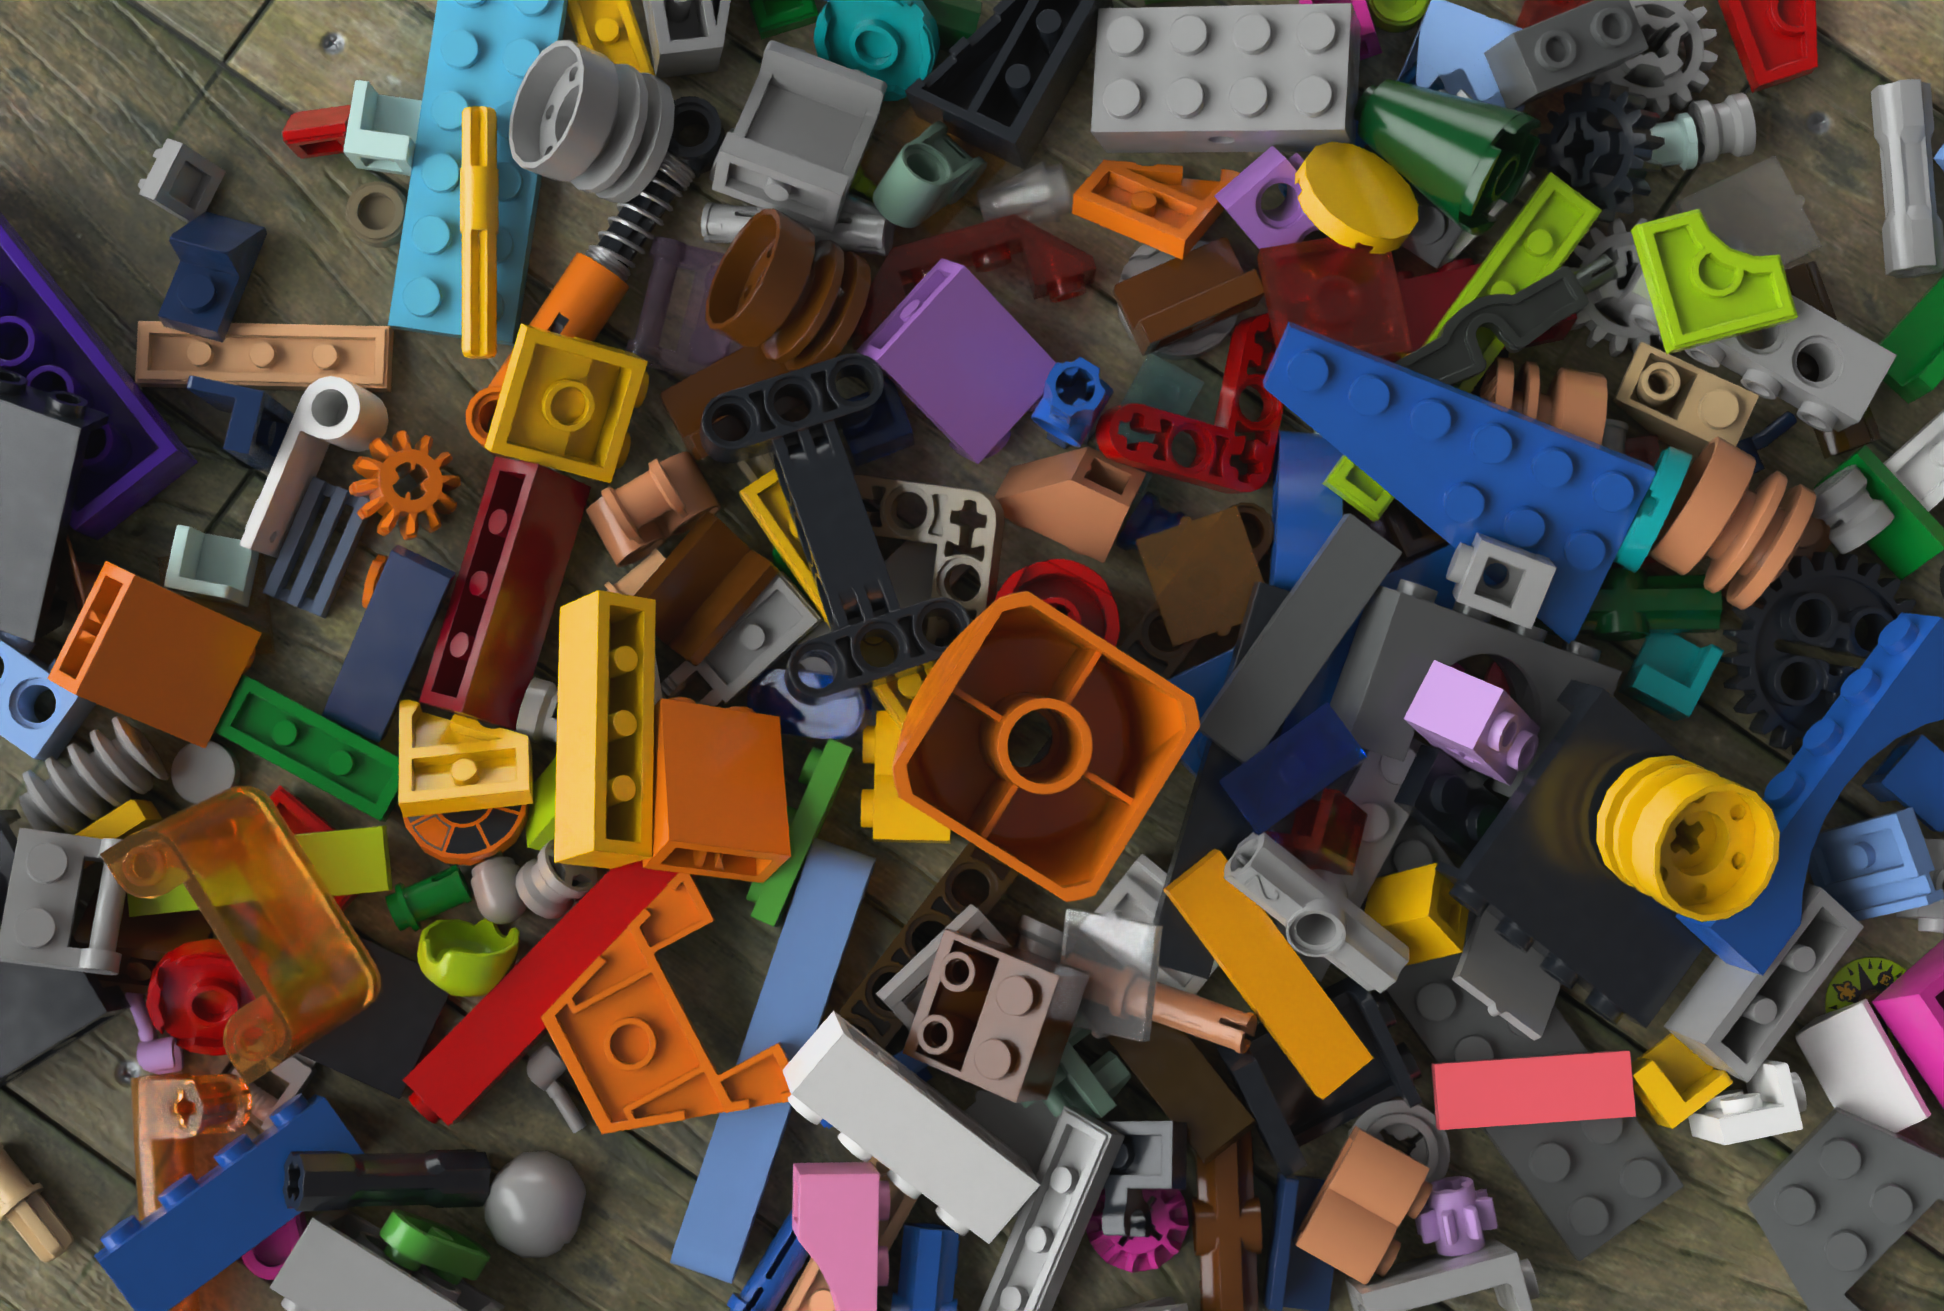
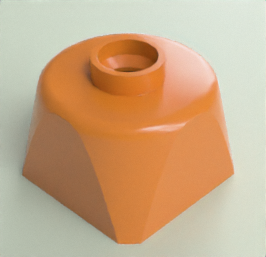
(1109, 755)

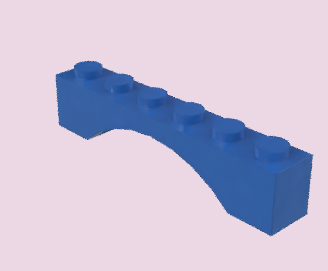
(1881, 701)

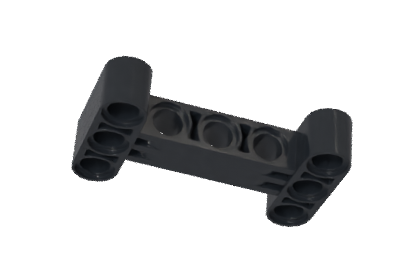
(831, 524)

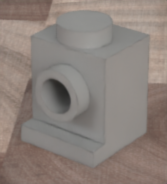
(1517, 596)

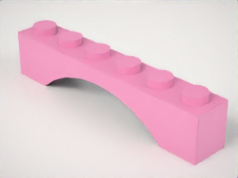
(838, 1225)

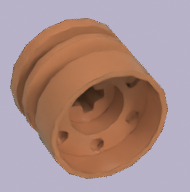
(1572, 403)
(1740, 529)

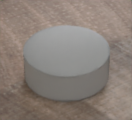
(204, 771)

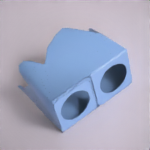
(1453, 47)

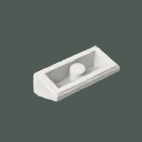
(1861, 1067)

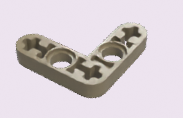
(943, 529)

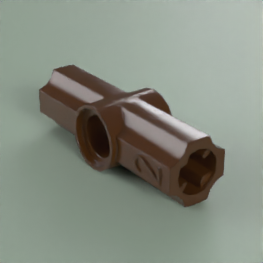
(1227, 1229)

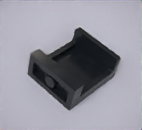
(1286, 1106)

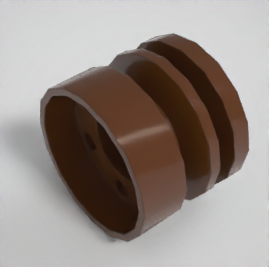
(787, 292)

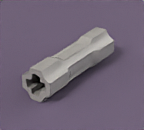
(1904, 132)

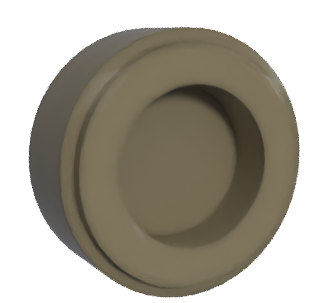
(376, 214)

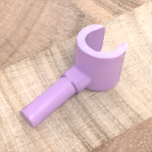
(153, 1054)

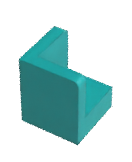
(1670, 674)

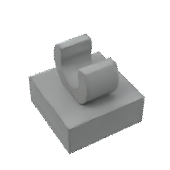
(181, 181)

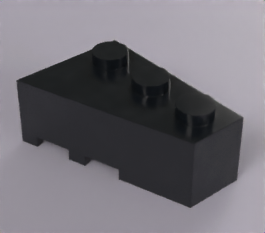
(1010, 75)

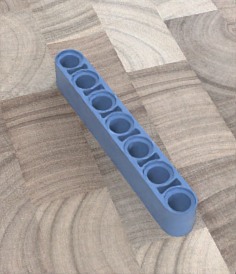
(787, 1013)

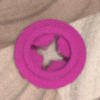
(1143, 1253)

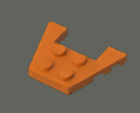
(633, 1039)

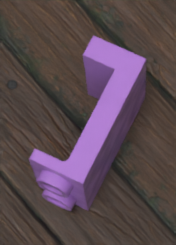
(961, 360)

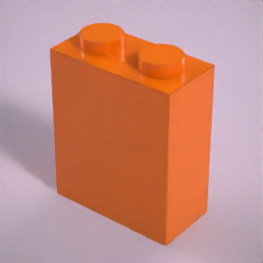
(154, 655)
(718, 792)

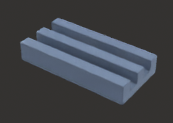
(295, 542)

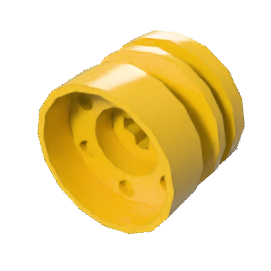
(1688, 837)

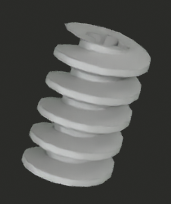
(91, 780)

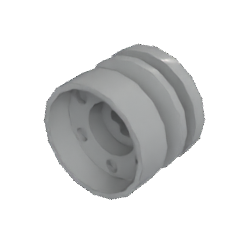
(591, 122)

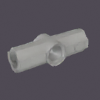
(1316, 912)

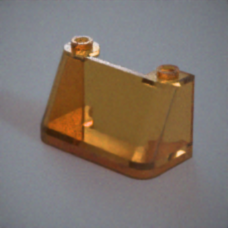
(266, 913)

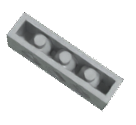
(1847, 361)

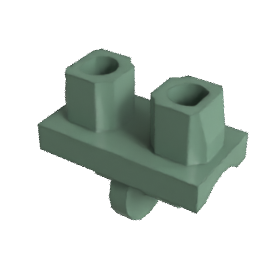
(1083, 1085)

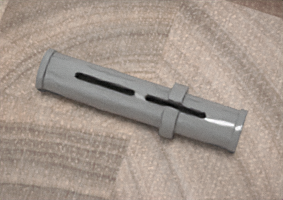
(852, 231)

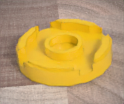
(1356, 197)

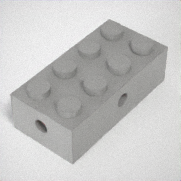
(1225, 78)

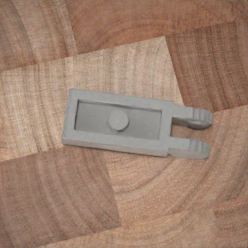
(752, 645)

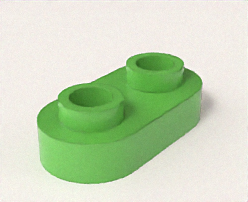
(437, 1246)

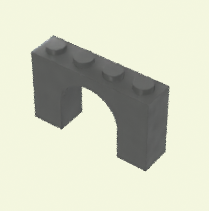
(1404, 635)

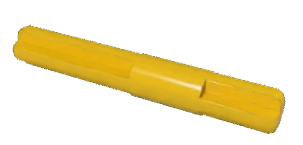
(479, 231)

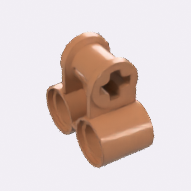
(652, 508)

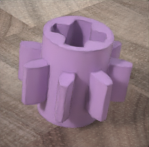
(1456, 1216)

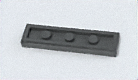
(1298, 639)

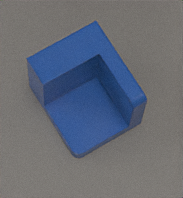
(1914, 778)

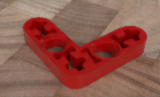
(1213, 442)

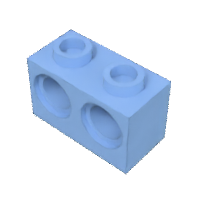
(20, 686)

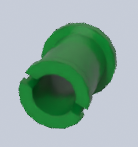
(428, 898)

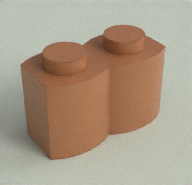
(1362, 1207)

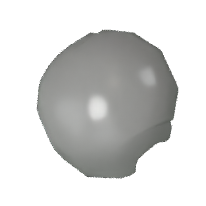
(535, 1204)

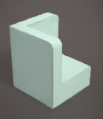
(381, 130)
(210, 567)

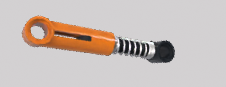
(596, 281)

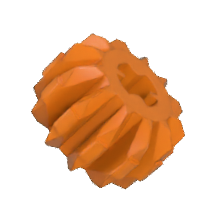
(382, 475)

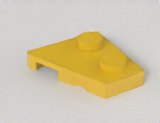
(459, 764)

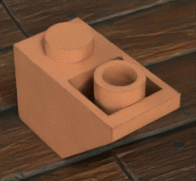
(1072, 499)

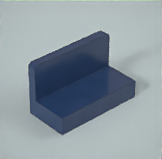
(255, 424)
(1291, 1274)

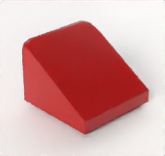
(317, 131)

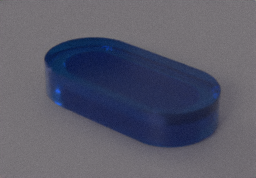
(831, 720)

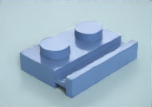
(1875, 865)

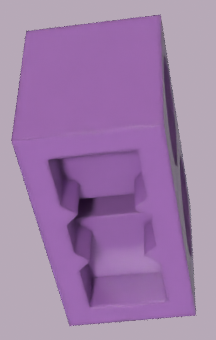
(1243, 201)

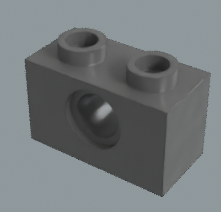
(1565, 50)

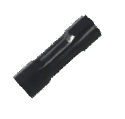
(385, 1179)

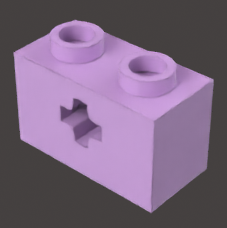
(1473, 723)

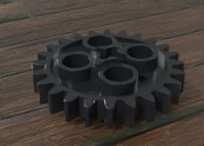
(1836, 598)

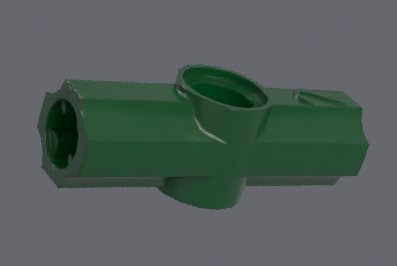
(1639, 604)

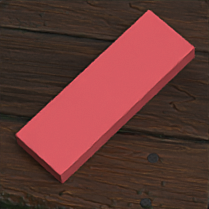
(1533, 1089)

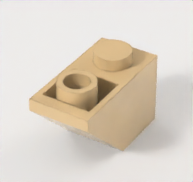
(1682, 401)

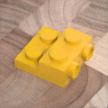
(568, 403)

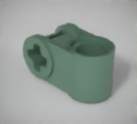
(926, 178)

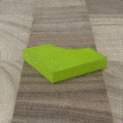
(1704, 286)

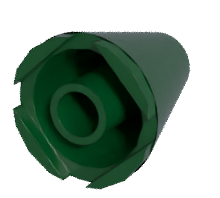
(1450, 147)

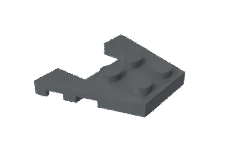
(1844, 1204)

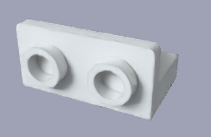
(1767, 1110)

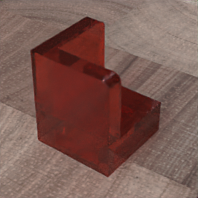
(1326, 833)

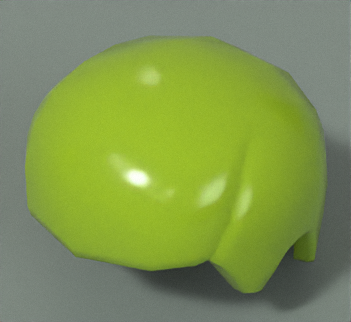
(466, 956)

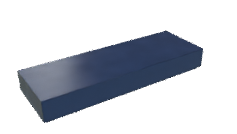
(388, 643)

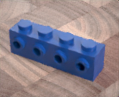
(222, 1213)

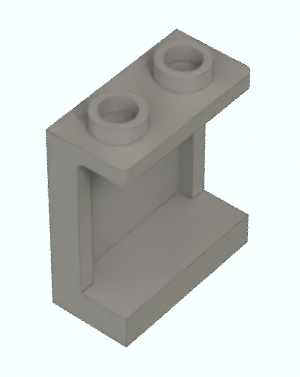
(800, 136)
(1447, 1277)

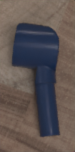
(1765, 437)

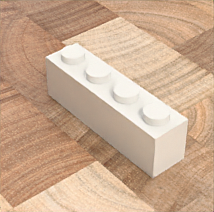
(909, 1129)

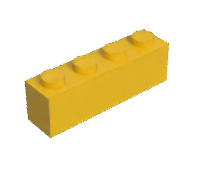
(605, 731)

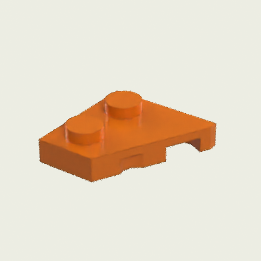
(1151, 203)

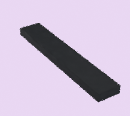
(1211, 814)

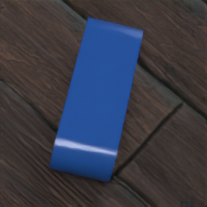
(1301, 505)

